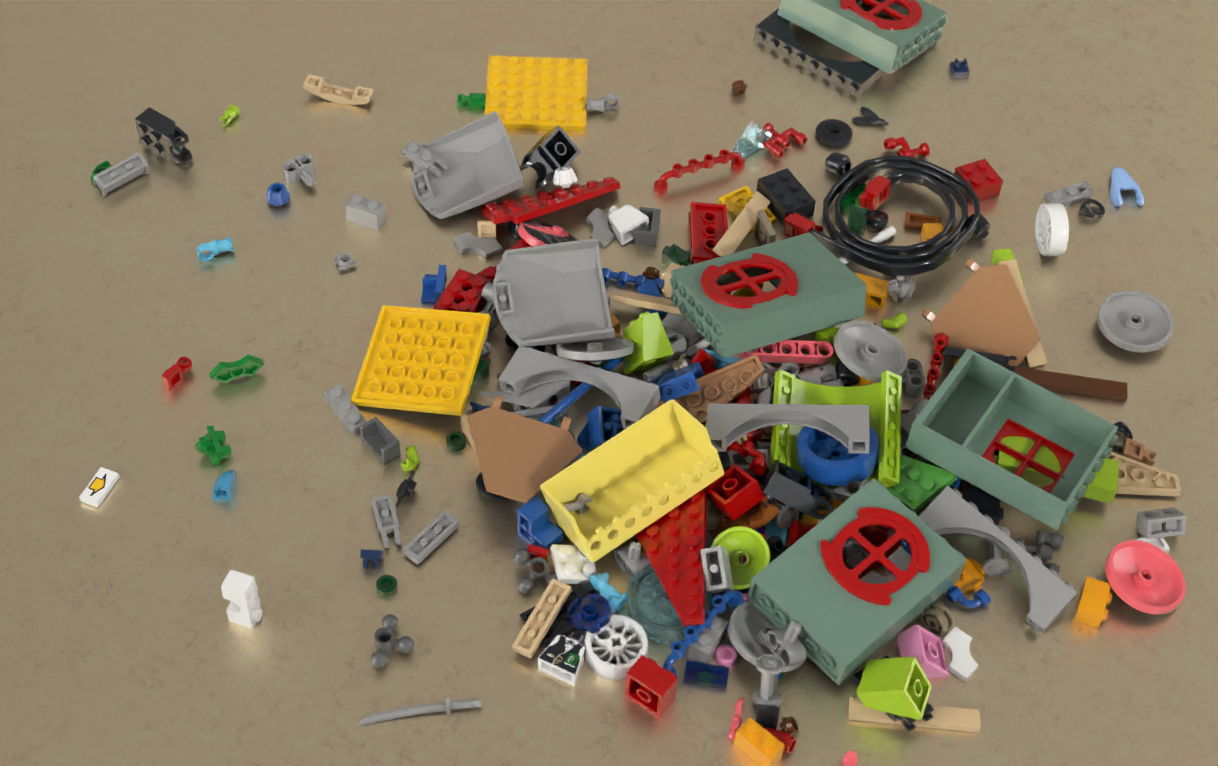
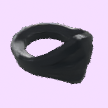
(1086, 211)
(878, 223)
(1123, 428)

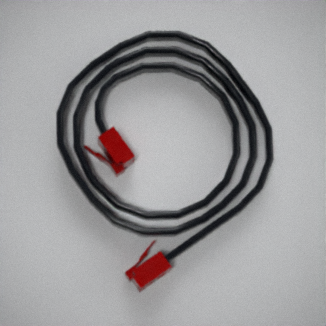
(893, 259)

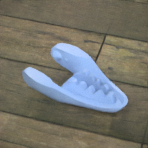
(1123, 181)

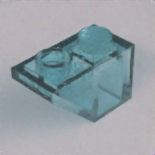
(751, 140)

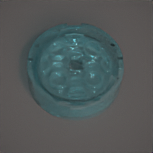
(653, 611)

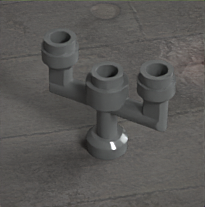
(1044, 551)

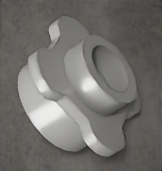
(345, 261)

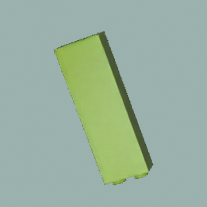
(1101, 489)

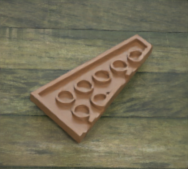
(720, 387)

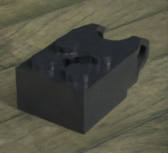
(162, 136)
(550, 153)
(796, 490)

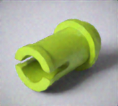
(232, 111)

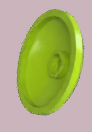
(748, 543)

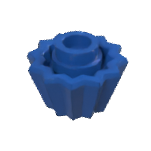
(277, 194)

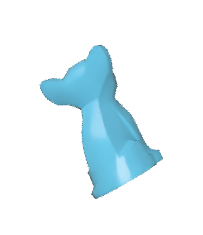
(615, 599)

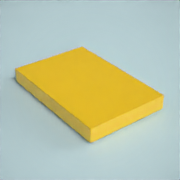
(737, 201)

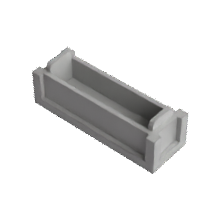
(121, 173)

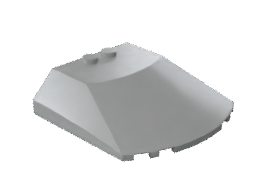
(478, 170)
(552, 294)

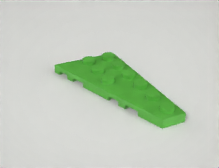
(920, 483)

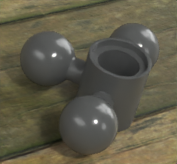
(526, 584)
(404, 644)

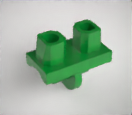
(211, 445)

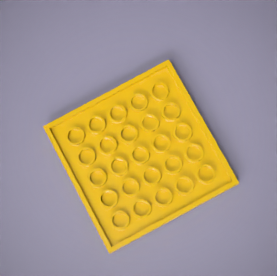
(537, 92)
(421, 360)

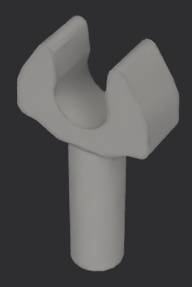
(580, 504)

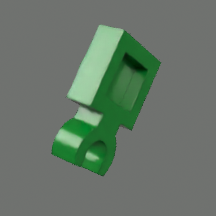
(474, 100)

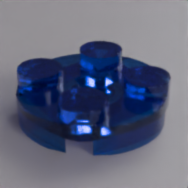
(589, 622)

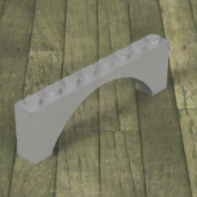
(533, 368)
(843, 422)
(1047, 592)

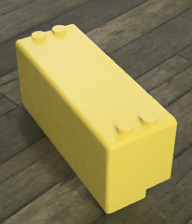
(633, 479)

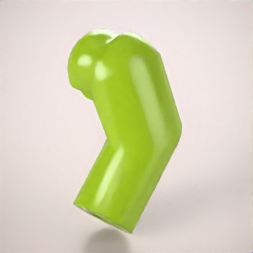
(895, 323)
(411, 462)

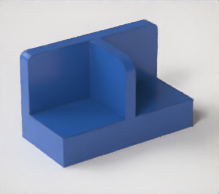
(434, 286)

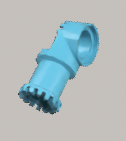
(215, 248)

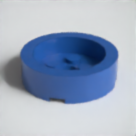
(817, 458)

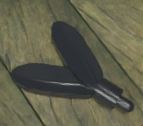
(871, 118)

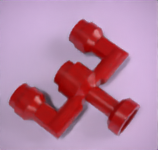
(782, 140)
(891, 143)

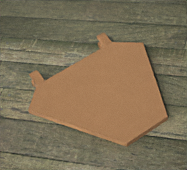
(987, 315)
(519, 451)

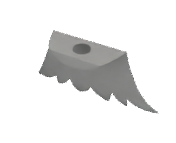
(536, 396)

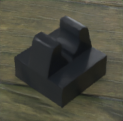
(767, 716)

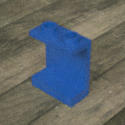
(680, 382)

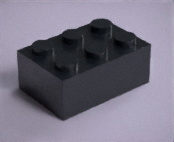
(786, 195)

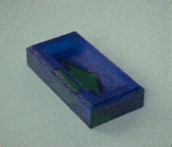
(706, 675)

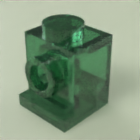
(857, 220)
(675, 255)

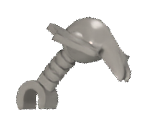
(901, 287)

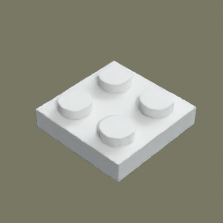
(571, 564)

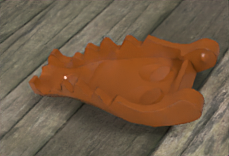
(754, 518)

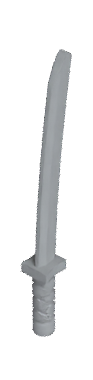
(420, 709)

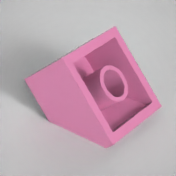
(926, 649)

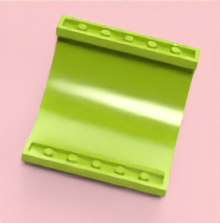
(884, 418)

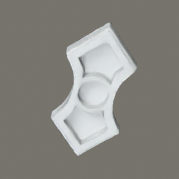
(961, 660)

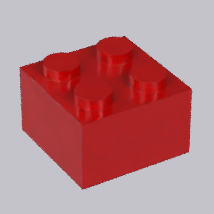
(982, 179)
(734, 492)
(651, 686)

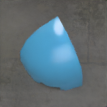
(224, 486)

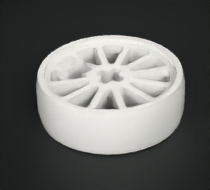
(1052, 229)
(615, 647)

